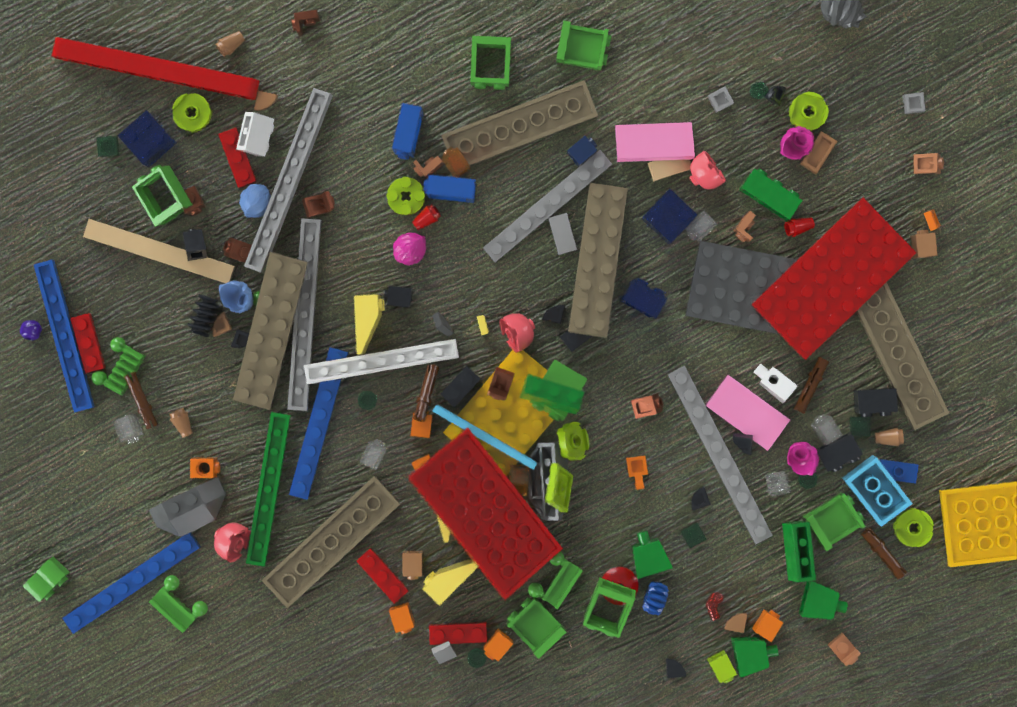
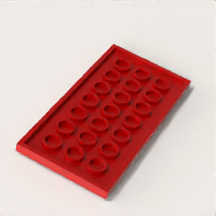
(833, 278)
(485, 513)

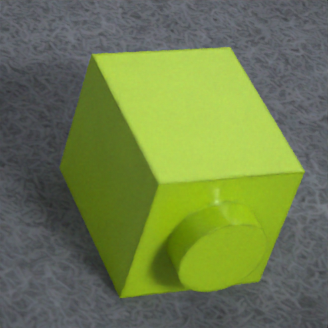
(722, 667)

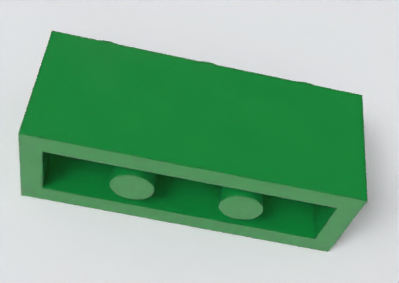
(771, 194)
(552, 394)
(799, 551)

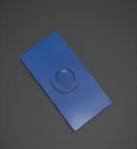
(901, 471)

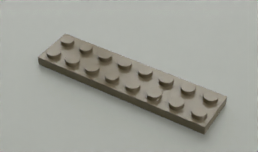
(523, 124)
(598, 260)
(270, 330)
(901, 359)
(331, 541)

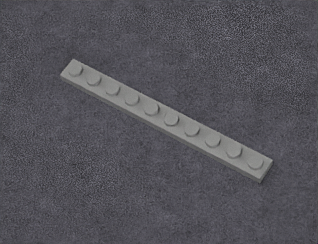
(288, 180)
(304, 316)
(719, 454)

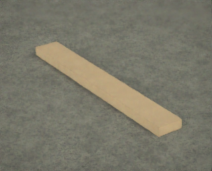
(157, 251)

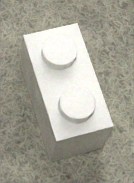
(255, 134)

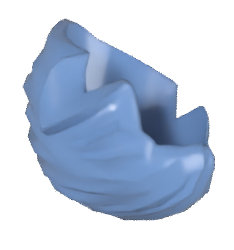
(254, 200)
(236, 296)

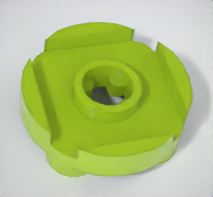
(818, 107)
(181, 113)
(406, 185)
(569, 449)
(912, 516)

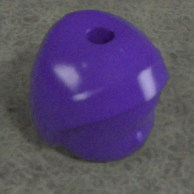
(30, 330)

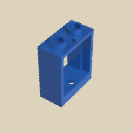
(407, 131)
(450, 188)

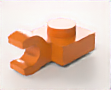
(636, 468)

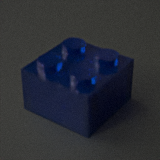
(147, 138)
(669, 216)
(643, 298)

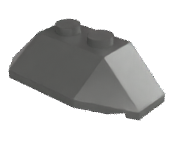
(544, 455)
(190, 509)

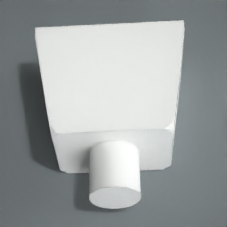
(780, 390)

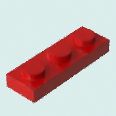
(237, 159)
(88, 343)
(382, 575)
(458, 633)

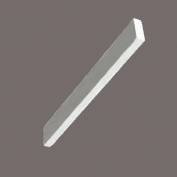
(381, 361)

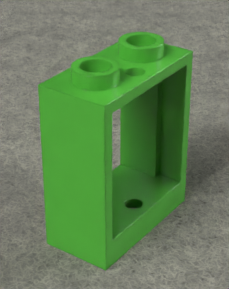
(490, 42)
(148, 201)
(615, 592)

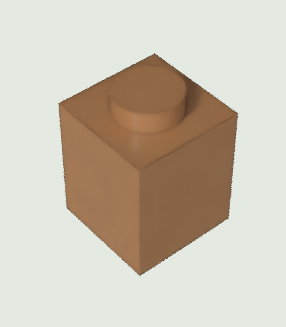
(924, 244)
(412, 564)

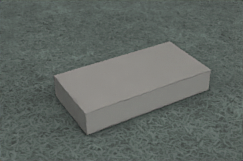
(562, 234)

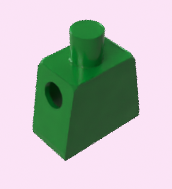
(649, 556)
(820, 601)
(752, 654)

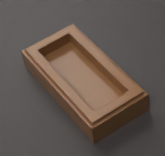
(822, 147)

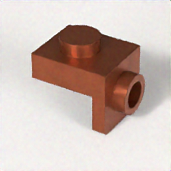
(318, 204)
(236, 249)
(500, 384)

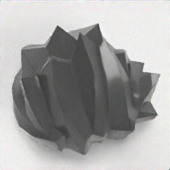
(843, 12)

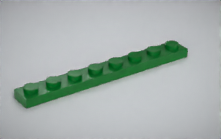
(268, 489)

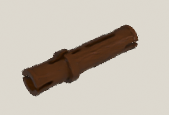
(811, 384)
(424, 399)
(144, 407)
(881, 550)

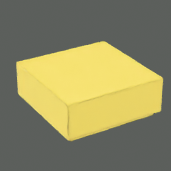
(482, 324)

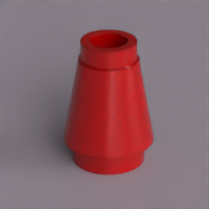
(426, 217)
(797, 226)

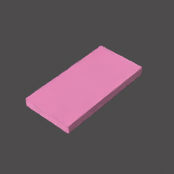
(654, 142)
(747, 412)

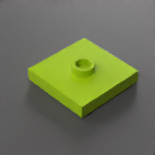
(559, 487)

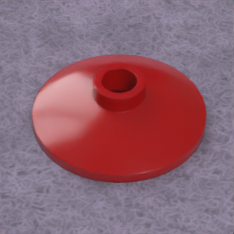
(621, 576)

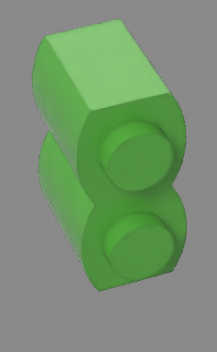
(46, 579)

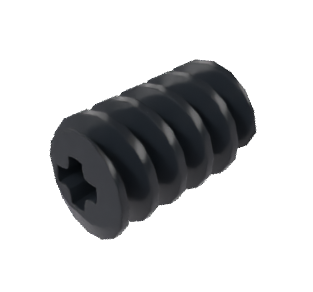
(203, 315)

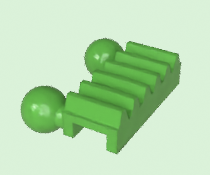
(128, 363)
(560, 585)
(173, 609)

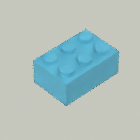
(877, 490)

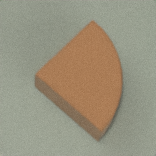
(264, 100)
(221, 325)
(736, 623)

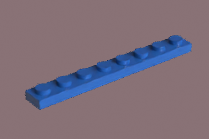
(64, 335)
(316, 432)
(131, 582)

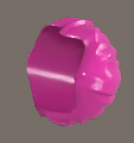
(797, 143)
(409, 248)
(803, 458)

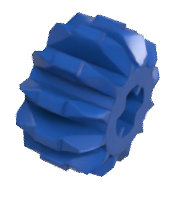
(655, 598)

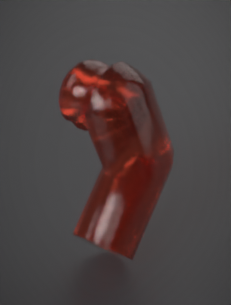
(712, 604)

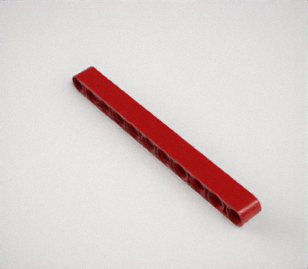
(155, 68)

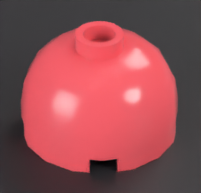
(706, 172)
(518, 330)
(230, 541)

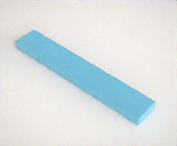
(485, 436)

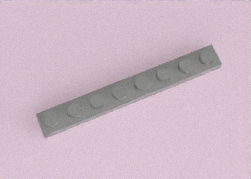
(547, 206)

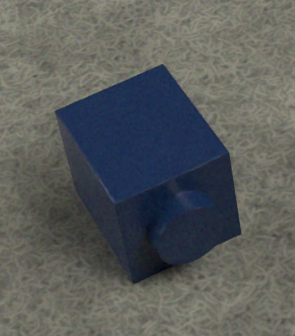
(582, 150)

